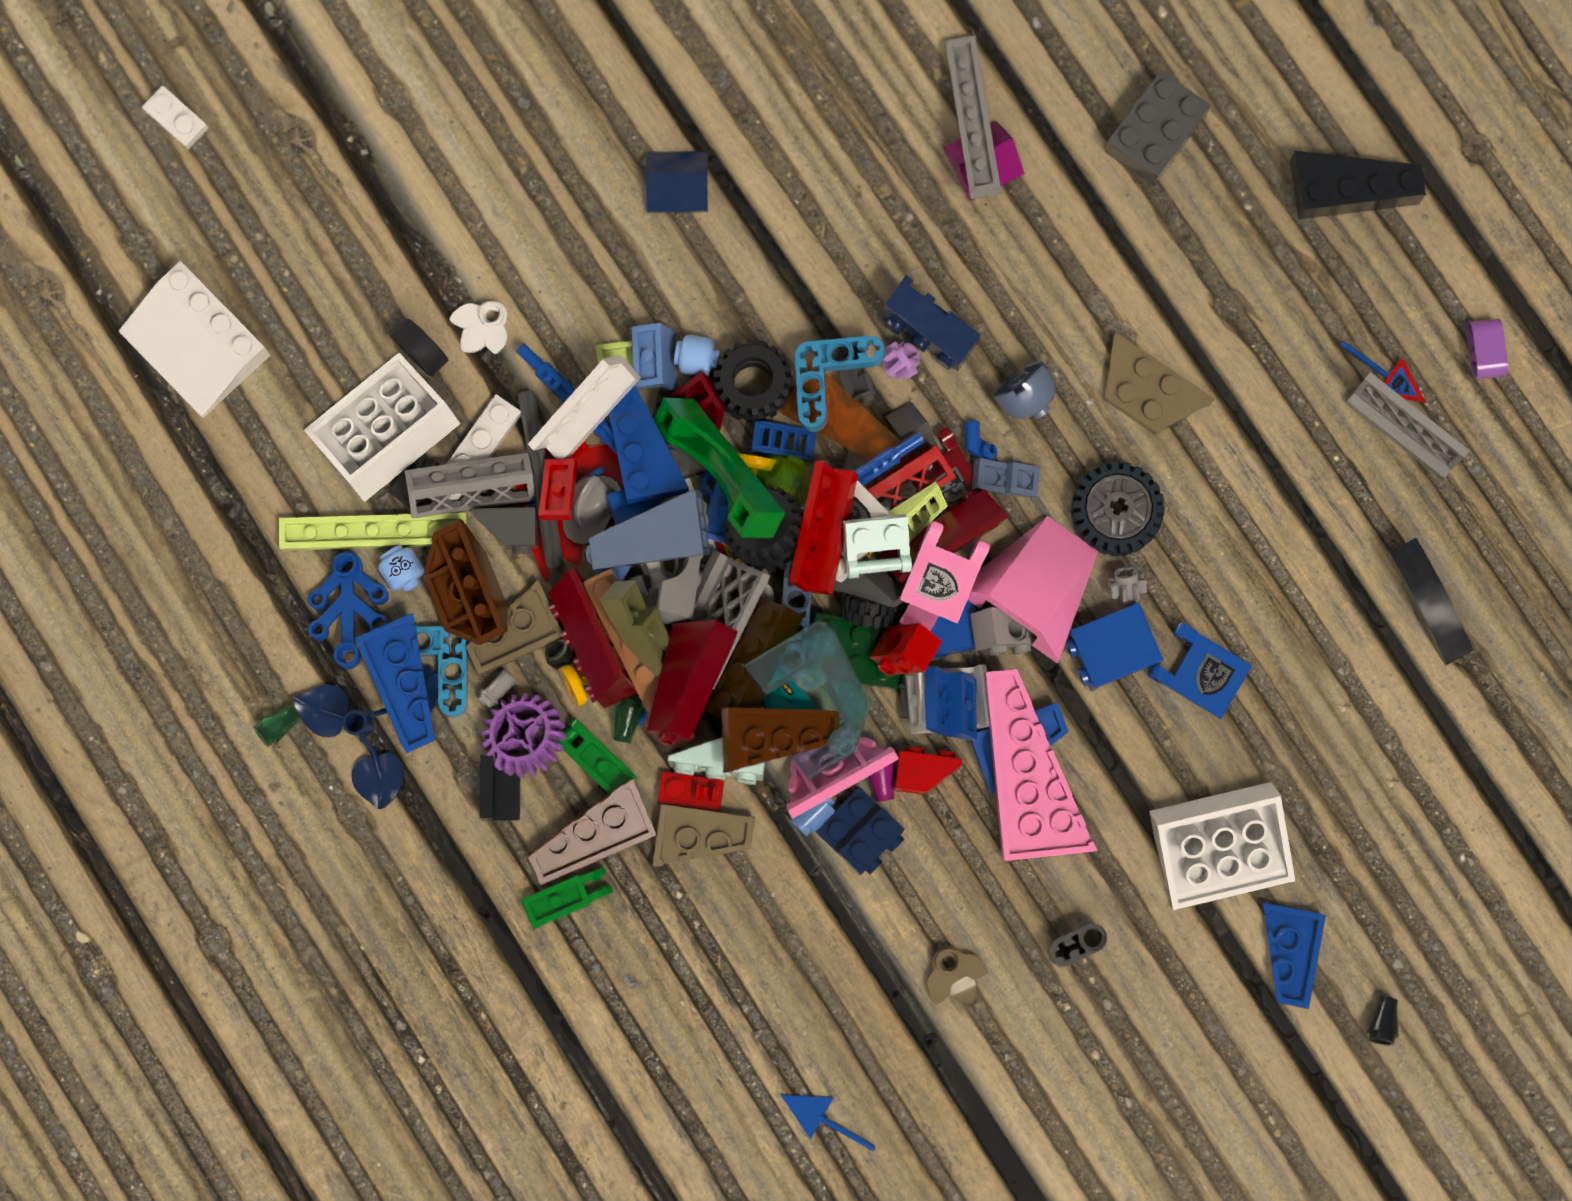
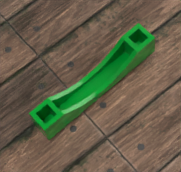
(750, 504)

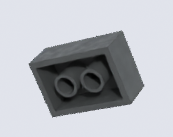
(1157, 128)

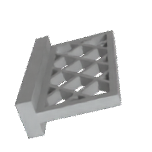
(1406, 426)
(716, 589)

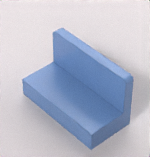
(654, 356)

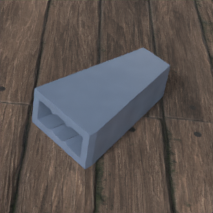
(660, 534)

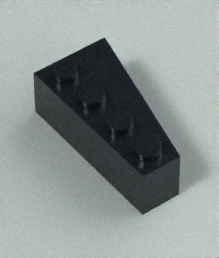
(1347, 185)

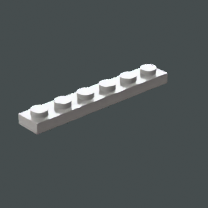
(973, 117)

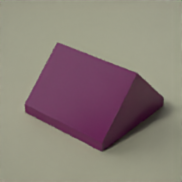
(1006, 156)

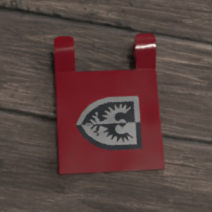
(956, 460)

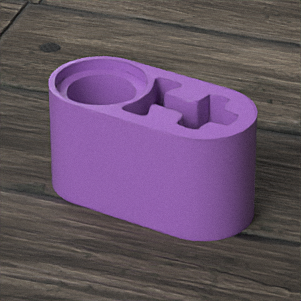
(1487, 349)

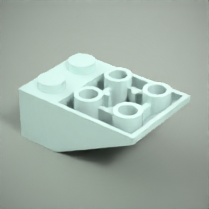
(709, 759)

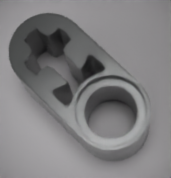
(1066, 941)

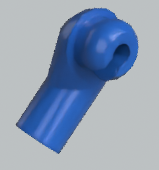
(976, 445)

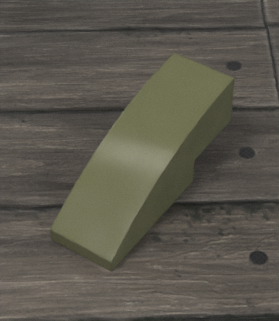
(637, 624)

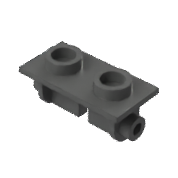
(853, 380)

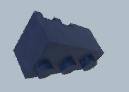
(929, 326)

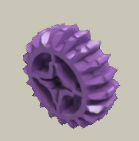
(501, 746)

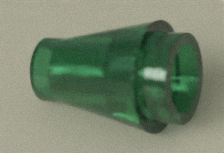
(626, 719)
(276, 725)

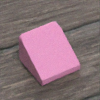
(917, 615)

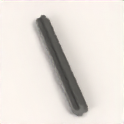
(537, 458)

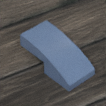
(1006, 478)

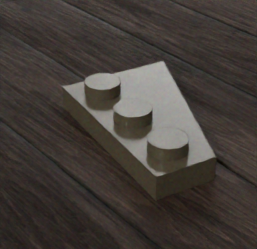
(528, 629)
(698, 833)

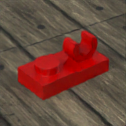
(558, 489)
(691, 791)

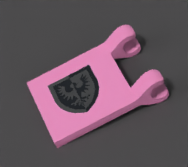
(942, 579)

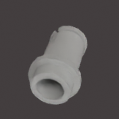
(496, 690)

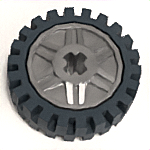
(1131, 528)

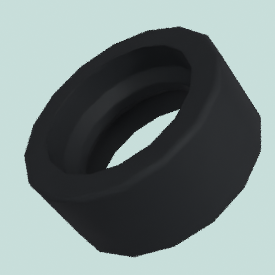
(419, 347)

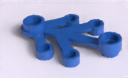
(346, 606)

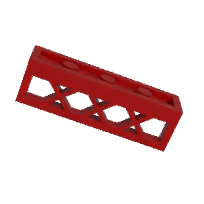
(906, 470)
(822, 529)

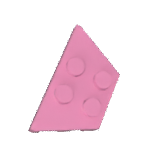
(860, 764)

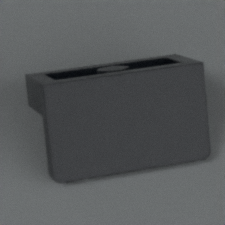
(498, 793)

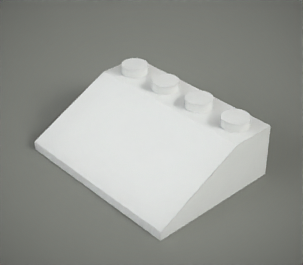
(193, 340)
(382, 426)
(1223, 845)

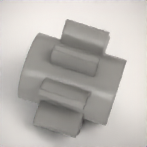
(1127, 585)

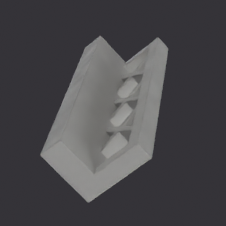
(469, 480)

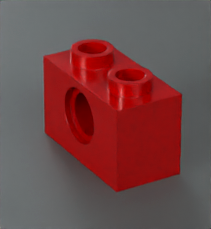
(905, 649)

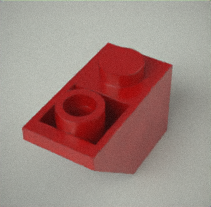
(923, 772)

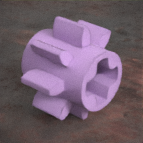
(901, 360)

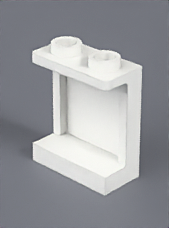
(916, 698)

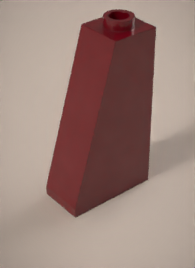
(687, 678)

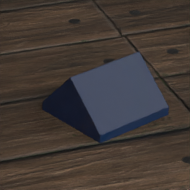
(677, 182)

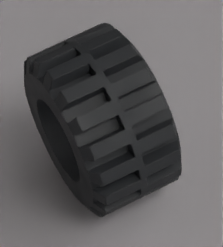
(753, 356)
(774, 551)

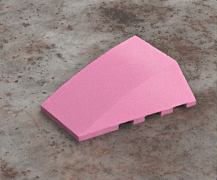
(1039, 583)

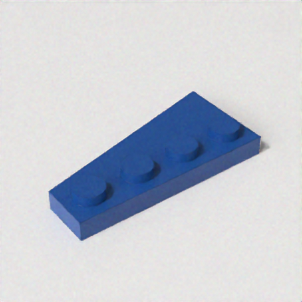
(642, 454)
(398, 673)

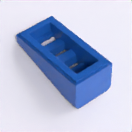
(773, 428)

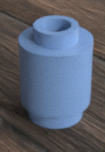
(814, 817)

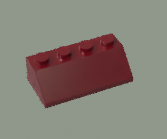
(961, 526)
(590, 641)

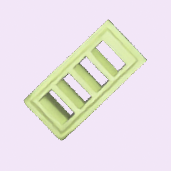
(911, 508)

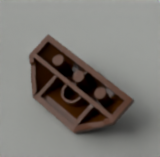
(465, 585)

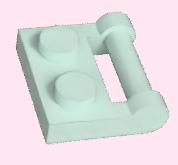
(873, 536)

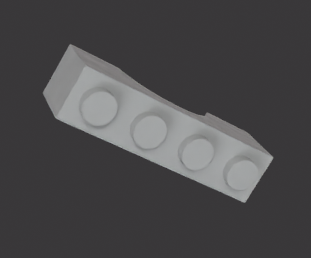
(677, 595)

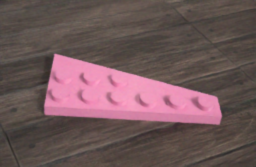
(1031, 790)

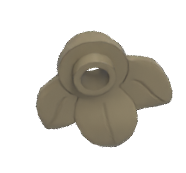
(958, 979)

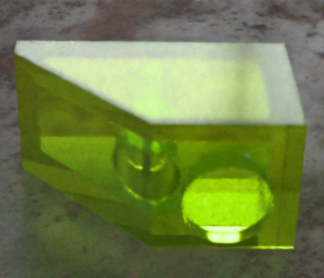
(788, 475)

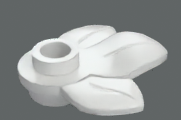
(478, 330)

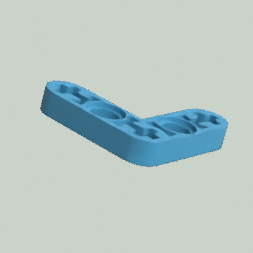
(825, 362)
(439, 648)

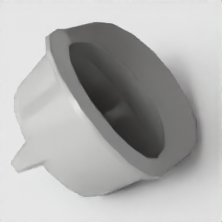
(590, 508)

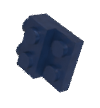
(861, 832)

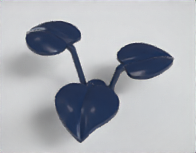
(327, 712)

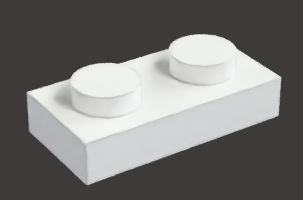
(175, 117)

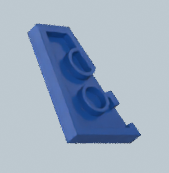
(1052, 723)
(1294, 952)

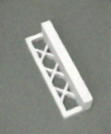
(586, 407)

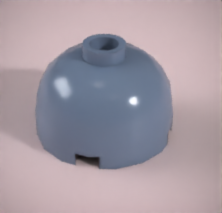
(1027, 393)

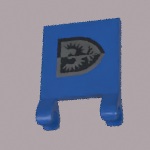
(1206, 674)

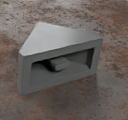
(909, 421)

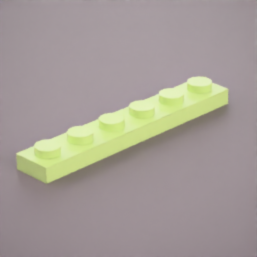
(361, 531)

